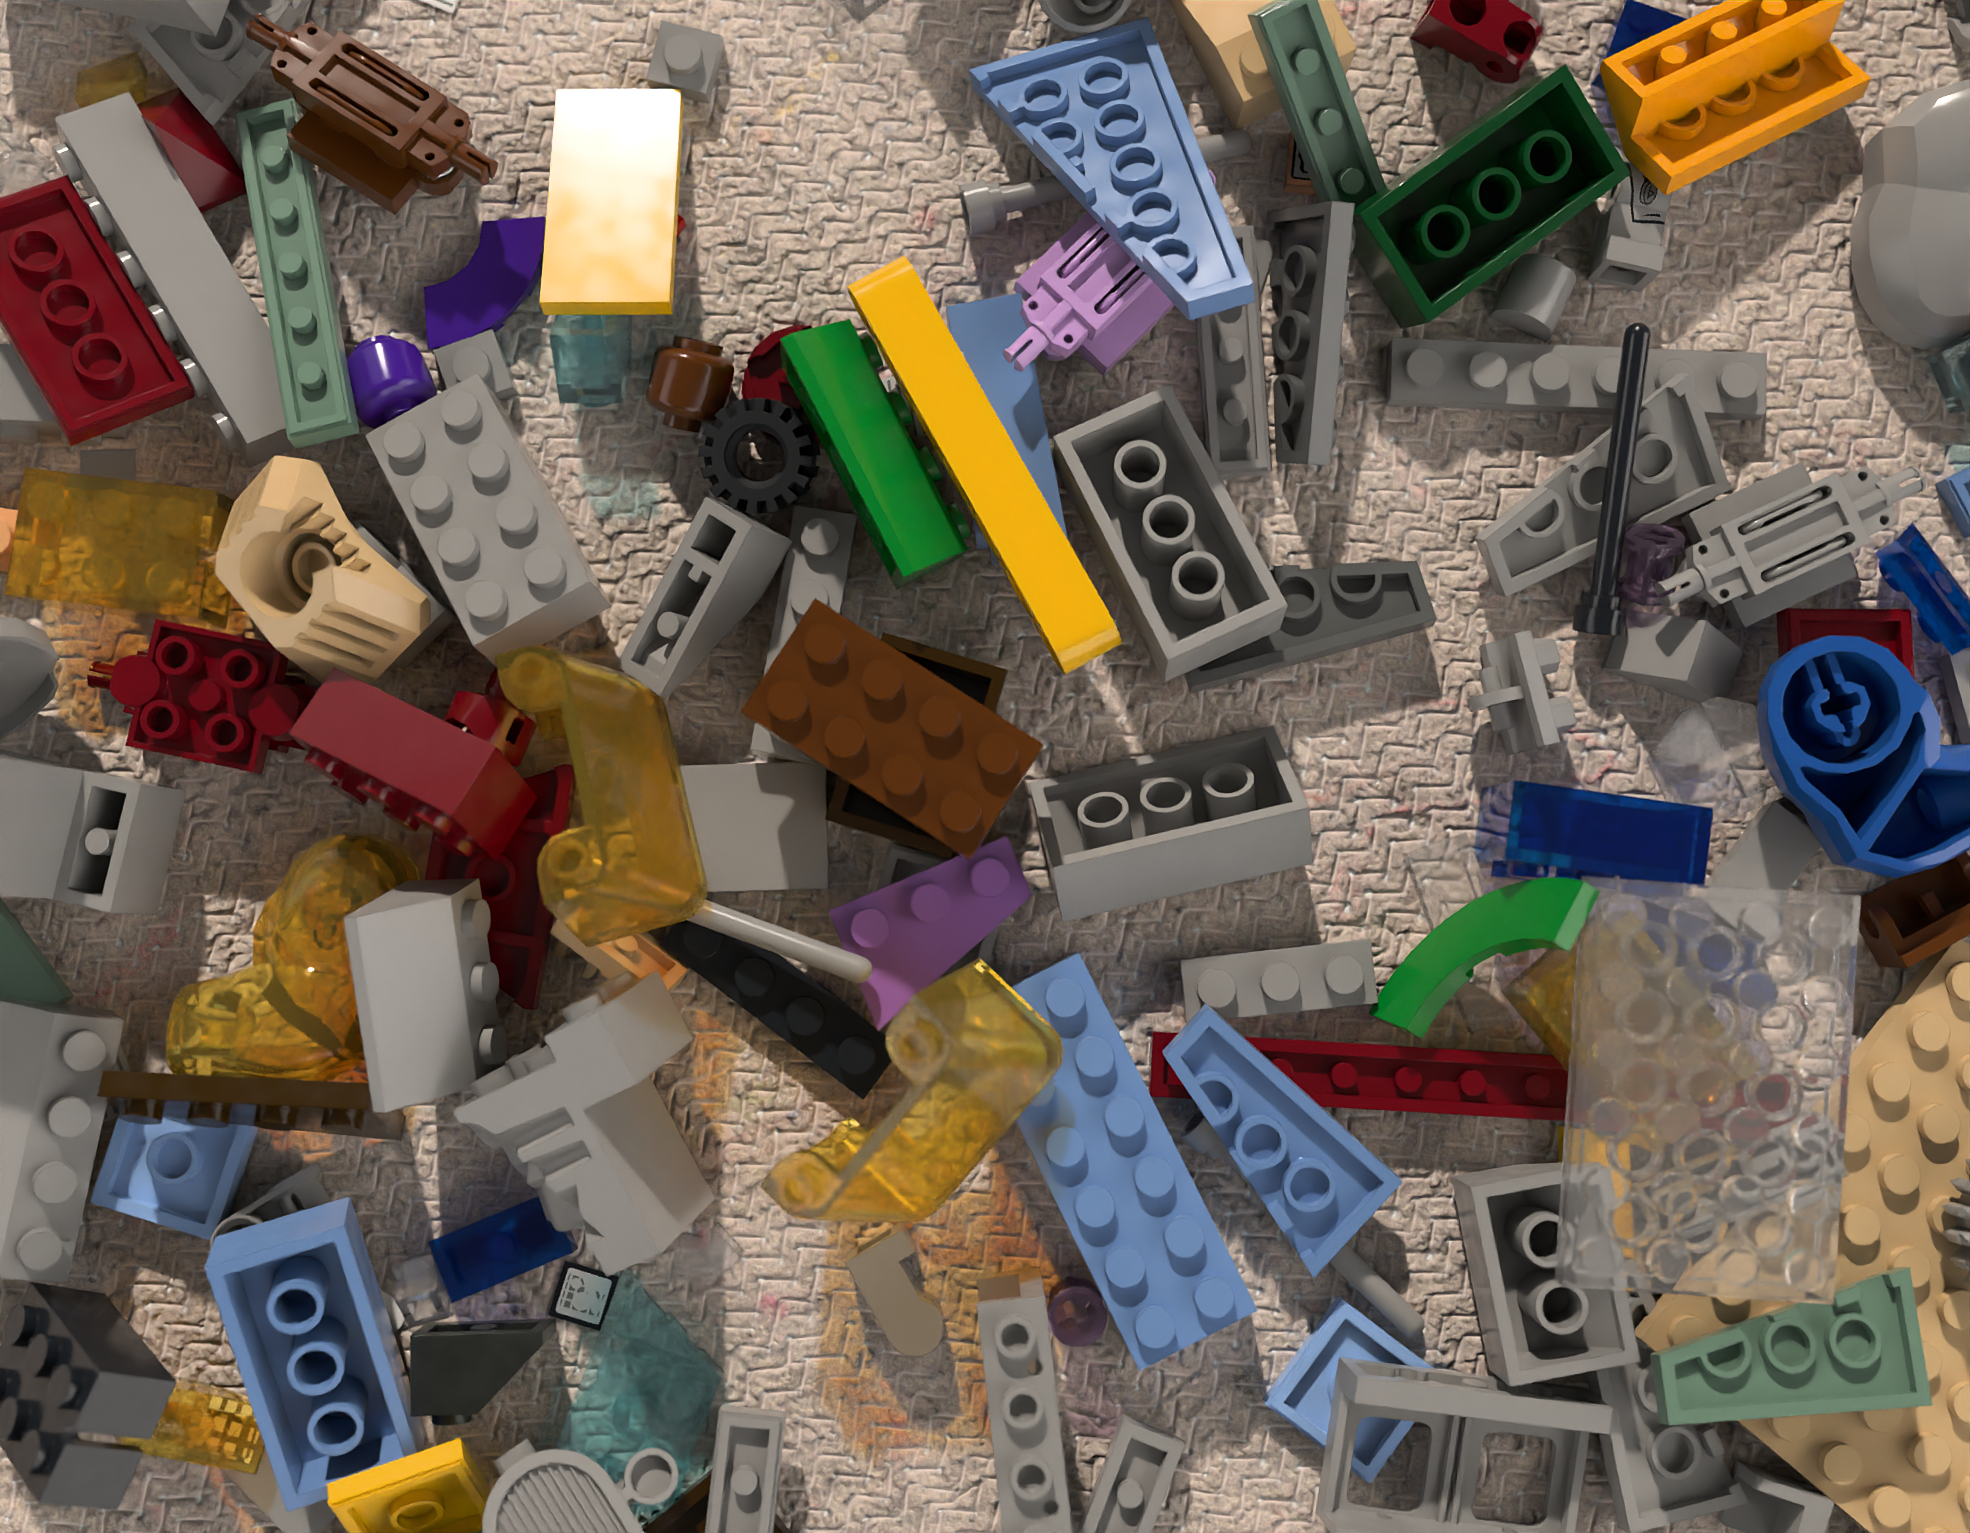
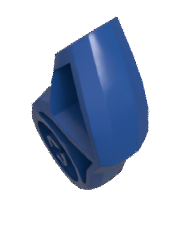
(1864, 757)

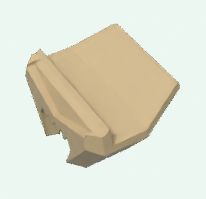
(314, 577)

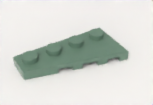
(1802, 1359)

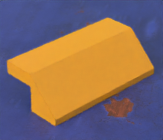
(1727, 85)

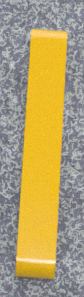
(984, 465)

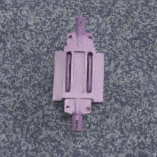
(1085, 300)

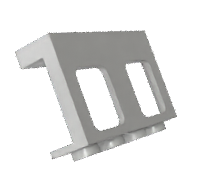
(1022, 1402)
(1459, 1415)

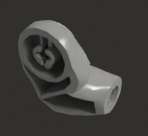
(1916, 222)

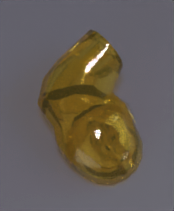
(297, 1001)

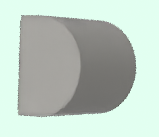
(1534, 295)

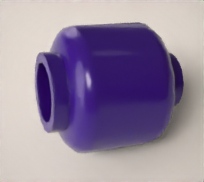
(388, 379)

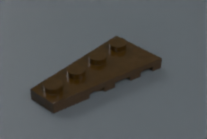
(249, 1101)

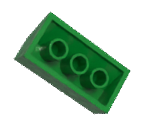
(872, 450)

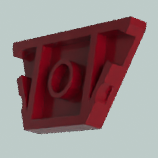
(512, 887)

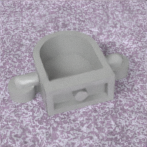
(572, 1492)

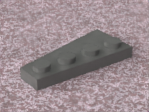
(1328, 615)

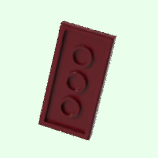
(79, 317)

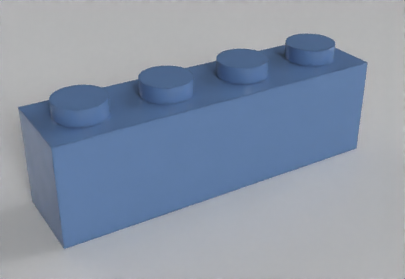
(982, 334)

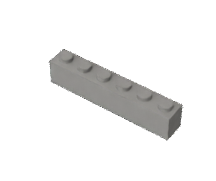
(180, 268)

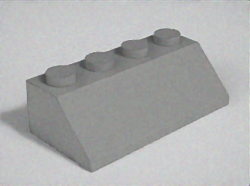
(1171, 823)
(49, 1129)

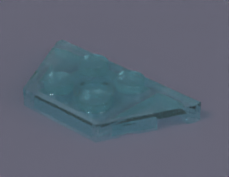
(641, 1387)

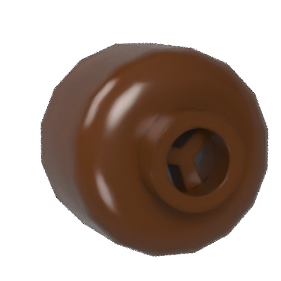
(689, 382)

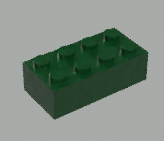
(1485, 198)

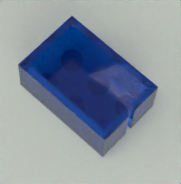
(1576, 833)

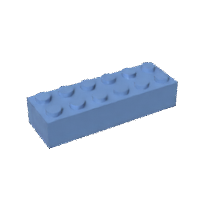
(1124, 1179)

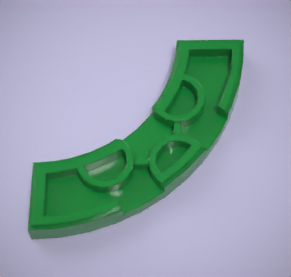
(1505, 921)

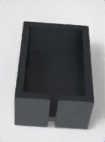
(71, 1370)

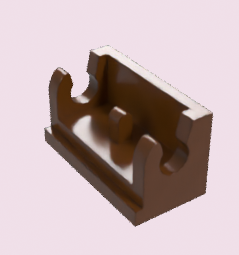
(1917, 914)

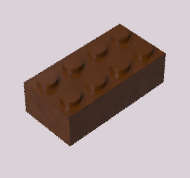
(892, 729)

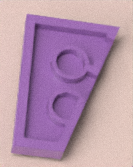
(928, 922)

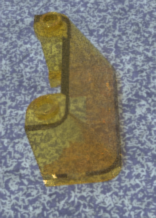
(639, 849)
(974, 1069)

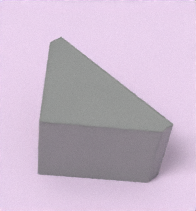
(1674, 656)

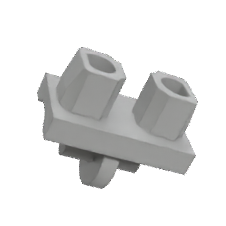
(1518, 694)

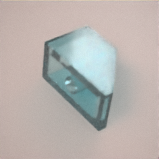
(591, 358)

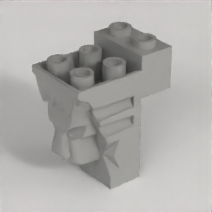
(84, 835)
(594, 1125)

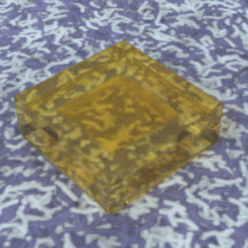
(112, 79)

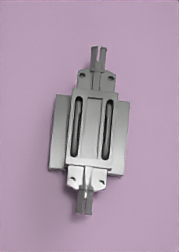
(1783, 539)

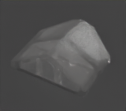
(1714, 760)

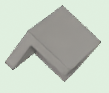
(1776, 1503)

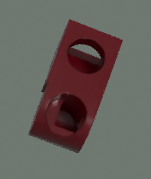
(1485, 32)

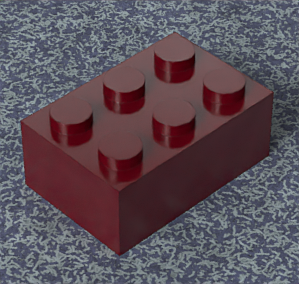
(413, 766)

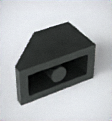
(466, 1363)

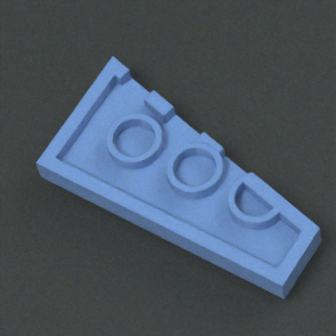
(1289, 1148)

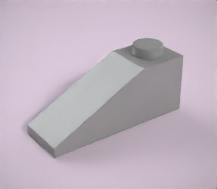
(703, 594)

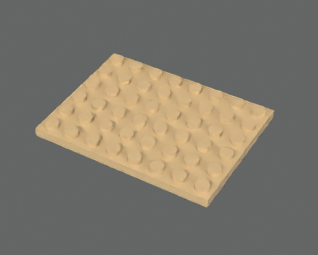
(1900, 1152)

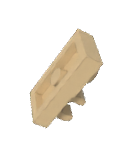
(636, 953)

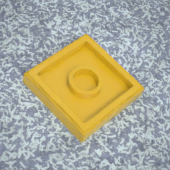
(414, 1494)

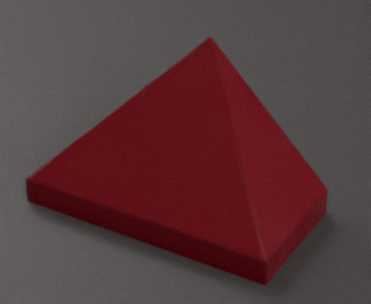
(193, 149)

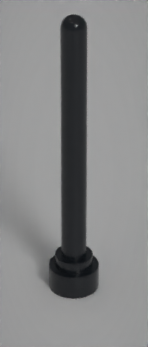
(1602, 606)

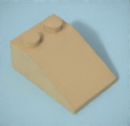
(1233, 59)

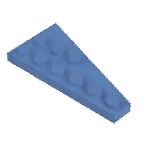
(1123, 146)

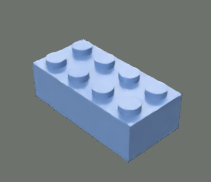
(314, 1348)

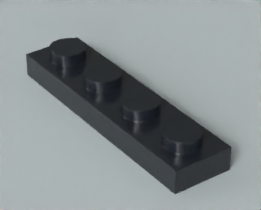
(786, 1003)

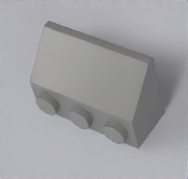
(425, 991)
(1527, 1318)

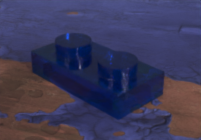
(1915, 568)
(498, 1248)

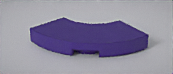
(490, 285)

